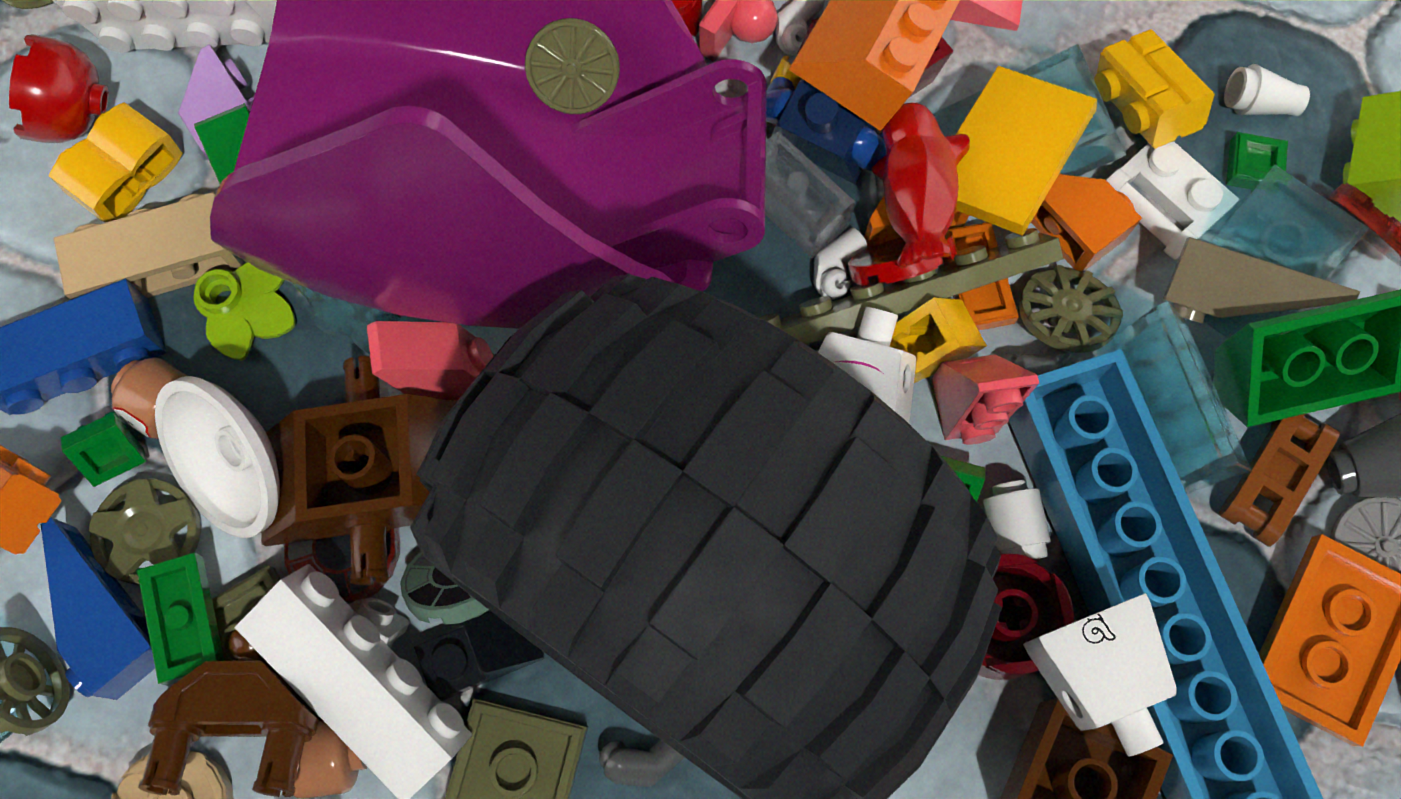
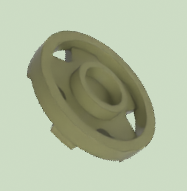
(142, 528)

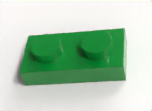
(179, 616)

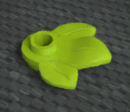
(248, 311)

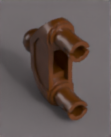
(230, 701)

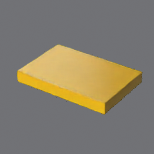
(1018, 145)

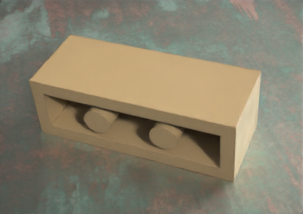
(148, 247)

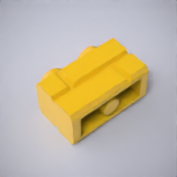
(1153, 89)

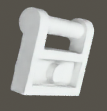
(1179, 188)

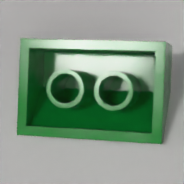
(1311, 360)

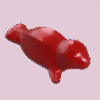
(920, 181)

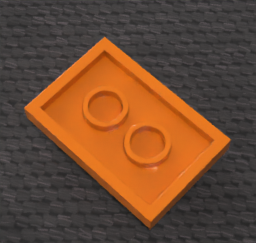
(1336, 640)

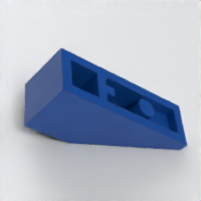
(94, 618)

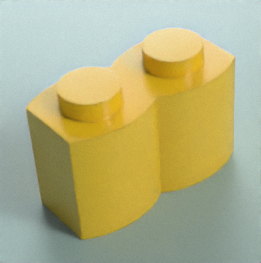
(116, 163)

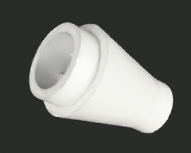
(1264, 93)

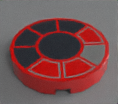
(883, 260)

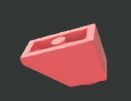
(426, 357)

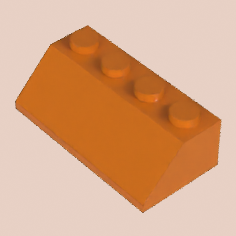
(872, 52)

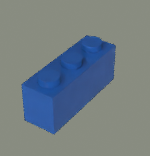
(74, 346)

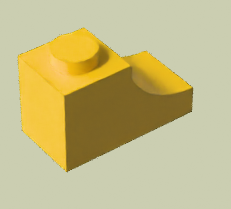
(937, 334)

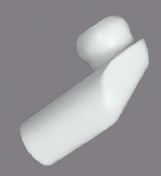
(792, 24)
(832, 261)

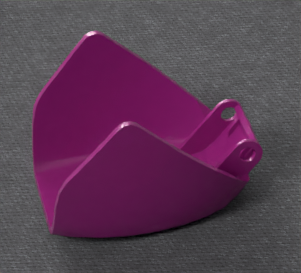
(431, 182)

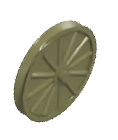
(572, 66)

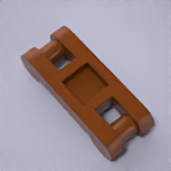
(1280, 474)

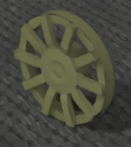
(1070, 309)
(25, 678)

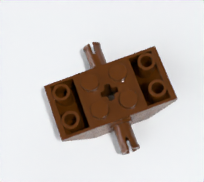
(353, 469)

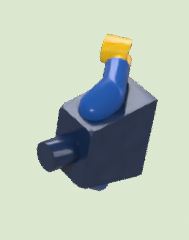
(821, 126)

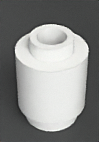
(1018, 520)

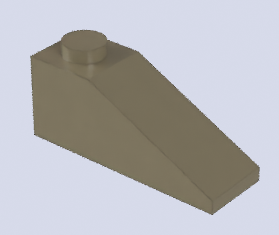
(1235, 284)

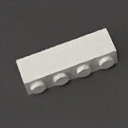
(354, 681)

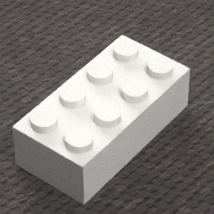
(173, 23)

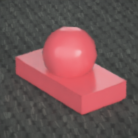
(747, 19)

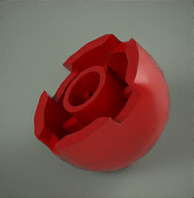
(55, 91)

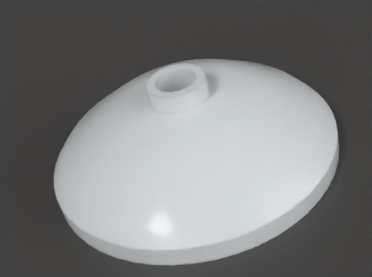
(218, 455)

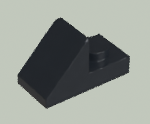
(474, 655)

